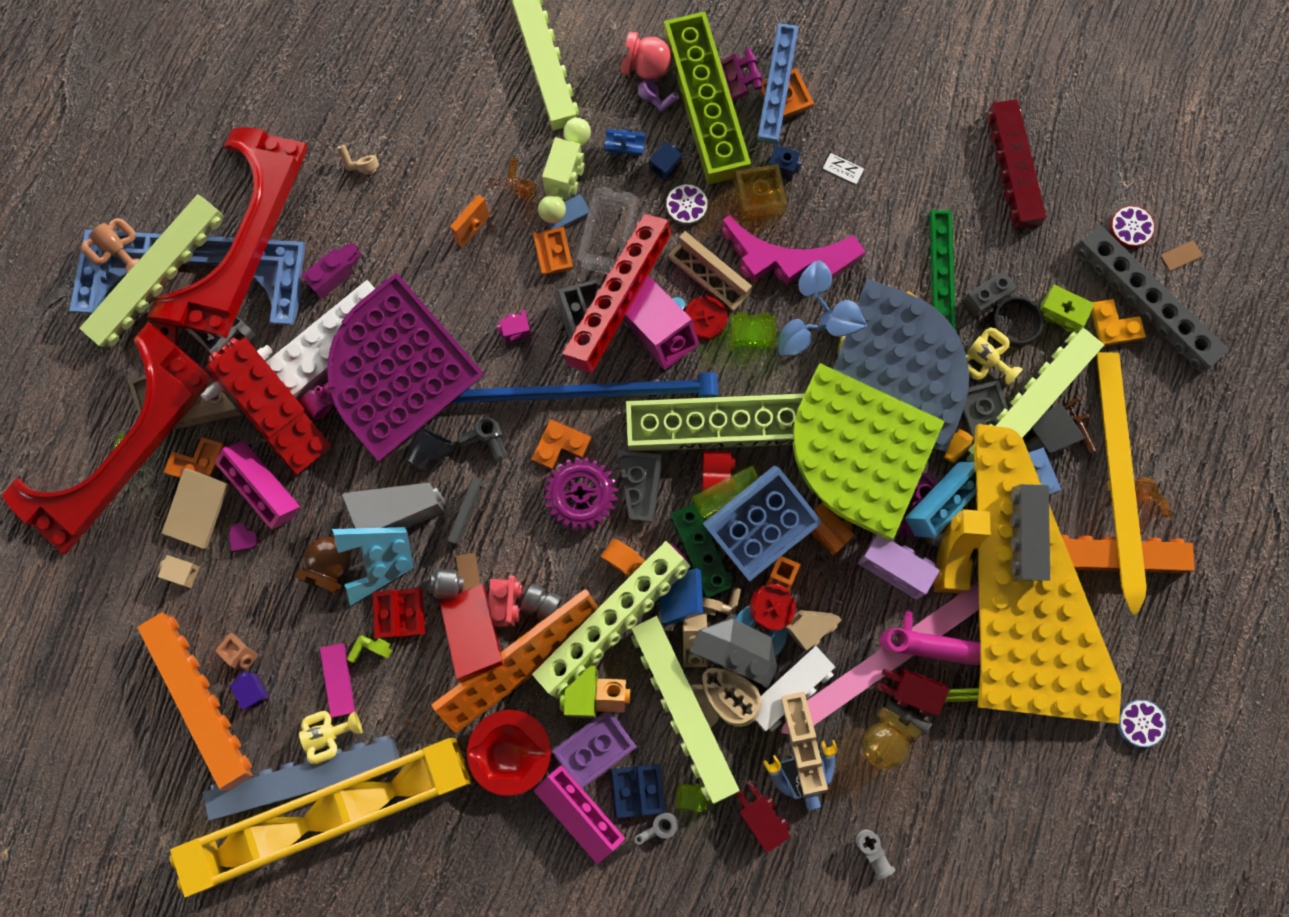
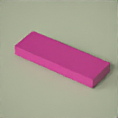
(337, 680)

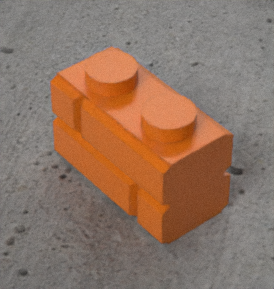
(833, 531)

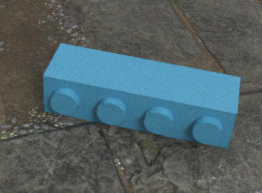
(943, 501)

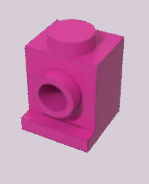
(514, 327)

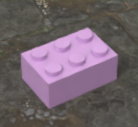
(899, 566)

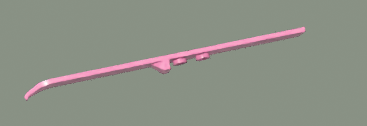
(870, 670)

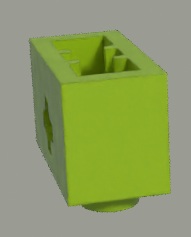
(1076, 309)

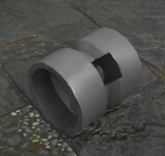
(539, 603)

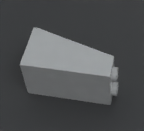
(394, 506)

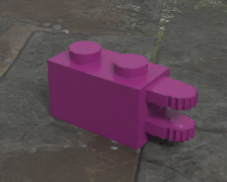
(331, 270)

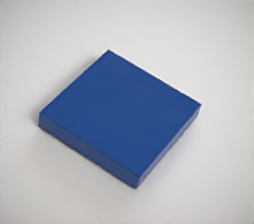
(683, 599)

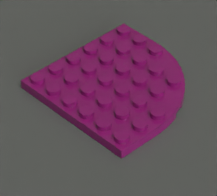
(394, 367)

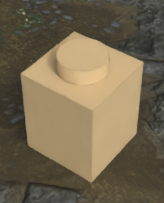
(178, 571)

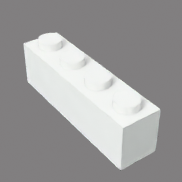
(800, 678)

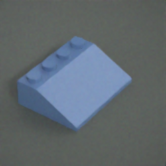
(762, 522)

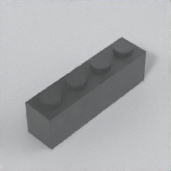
(1030, 533)

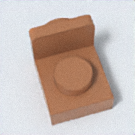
(236, 653)

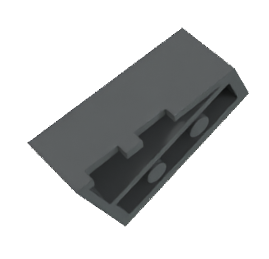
(573, 303)

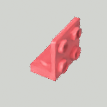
(503, 601)

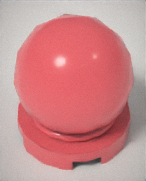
(647, 57)

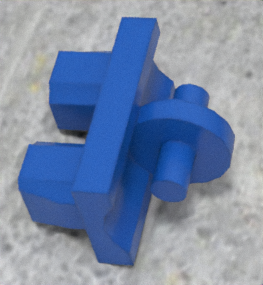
(624, 142)

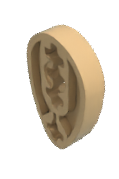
(742, 689)

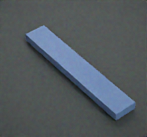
(777, 84)

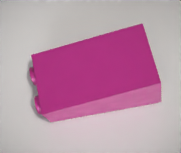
(661, 324)

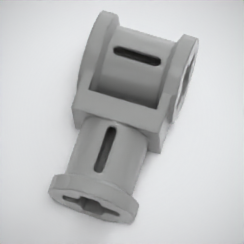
(874, 854)

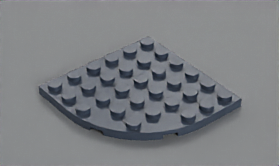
(908, 355)

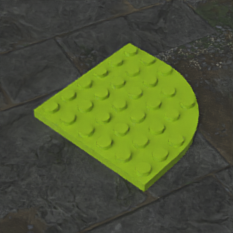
(861, 449)

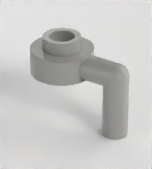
(658, 828)

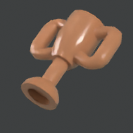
(110, 243)

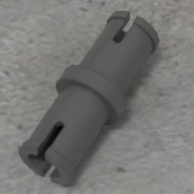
(907, 716)

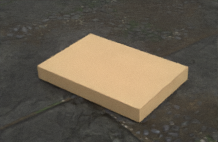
(195, 508)

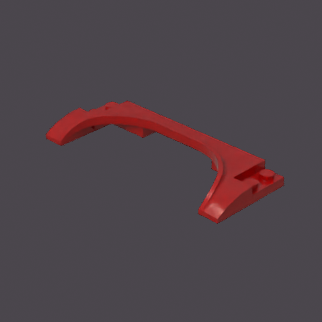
(216, 299)
(171, 390)

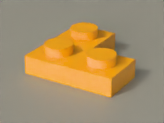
(1111, 329)

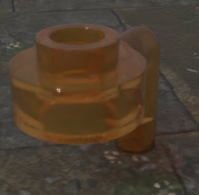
(522, 187)
(1152, 492)

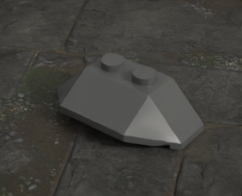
(737, 650)

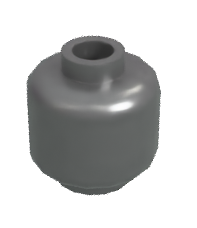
(445, 584)

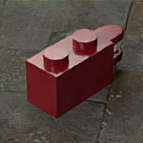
(915, 690)
(762, 819)

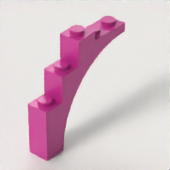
(789, 264)

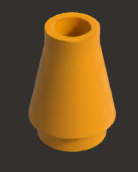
(958, 446)

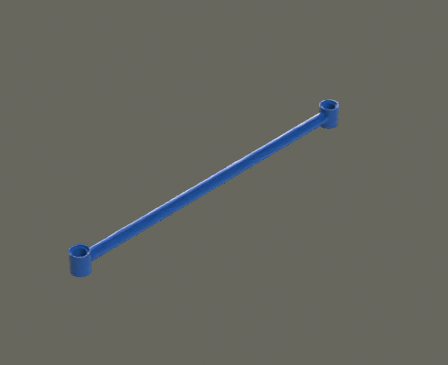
(705, 386)

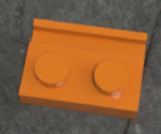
(553, 251)

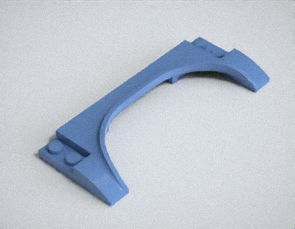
(277, 272)

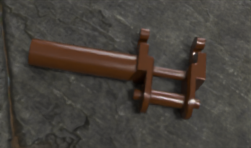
(1088, 443)

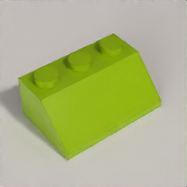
(581, 696)

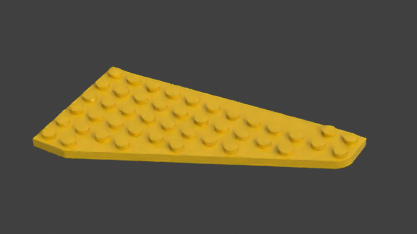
(1035, 637)

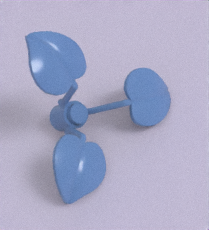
(841, 322)

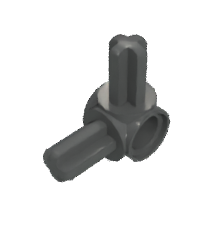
(493, 439)

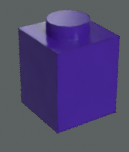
(249, 691)

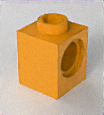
(611, 704)

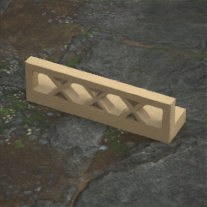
(713, 264)

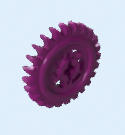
(558, 496)

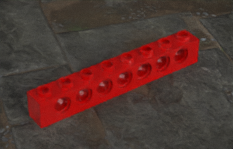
(617, 293)

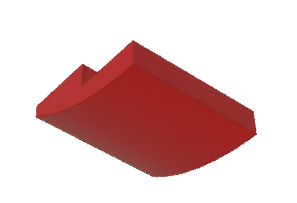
(398, 613)

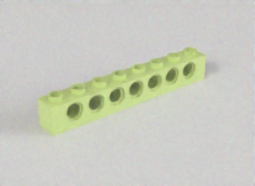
(599, 622)

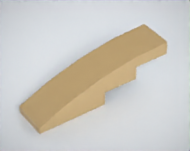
(804, 744)

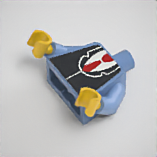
(786, 778)

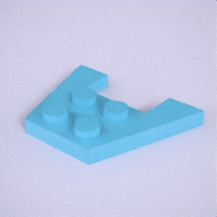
(384, 555)

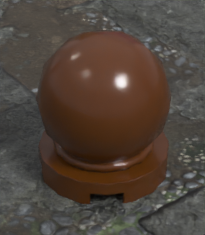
(324, 565)

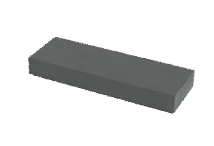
(466, 512)

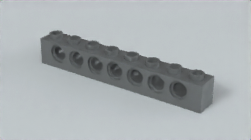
(1163, 301)

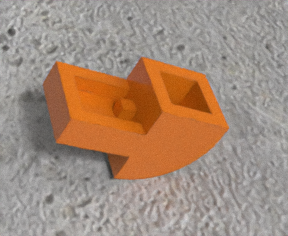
(622, 557)
(783, 572)

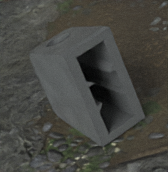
(1055, 431)

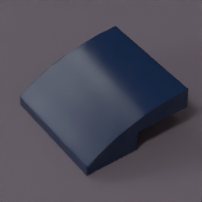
(637, 791)

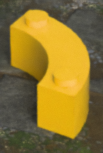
(962, 535)

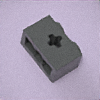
(989, 294)

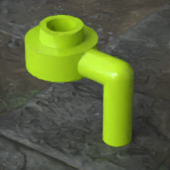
(380, 647)

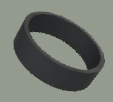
(1032, 306)

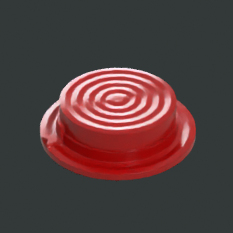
(508, 752)

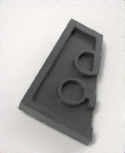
(641, 483)

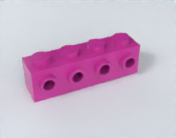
(257, 484)
(579, 814)

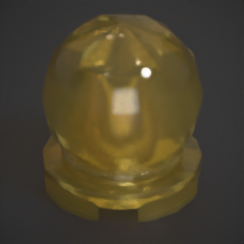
(888, 741)

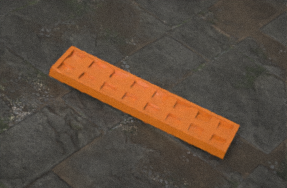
(520, 661)

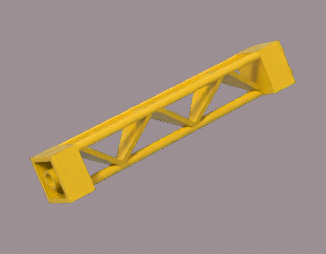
(337, 810)

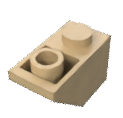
(811, 626)
(690, 629)

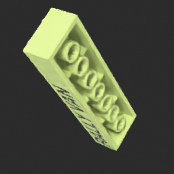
(711, 422)

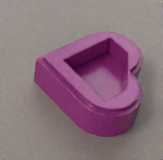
(242, 538)

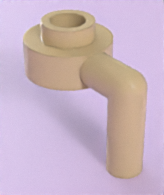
(366, 164)
(712, 606)

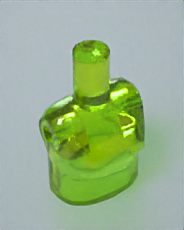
(691, 798)

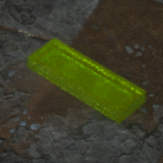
(724, 491)

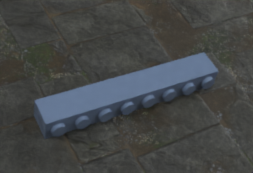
(298, 779)

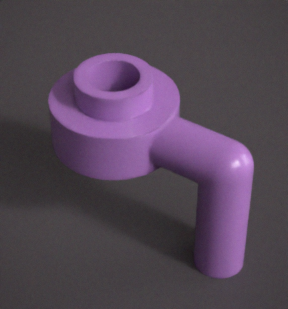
(649, 92)

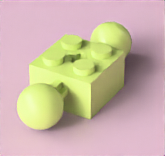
(563, 170)

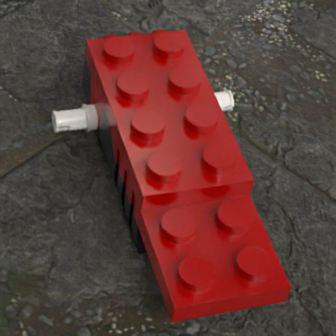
(265, 402)

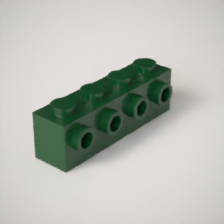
(701, 551)

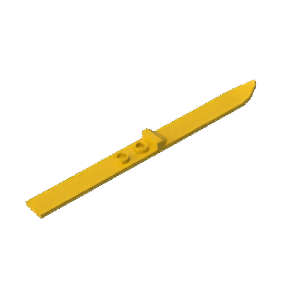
(1121, 480)

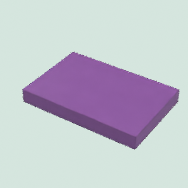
(594, 749)

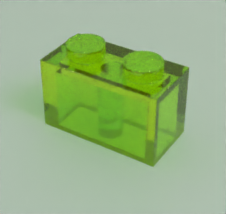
(752, 330)

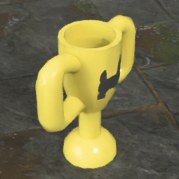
(988, 356)
(324, 735)

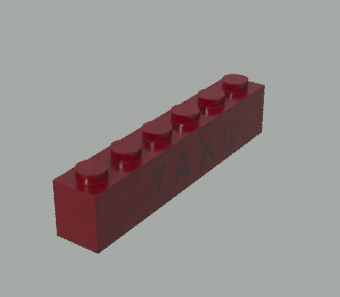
(1016, 164)

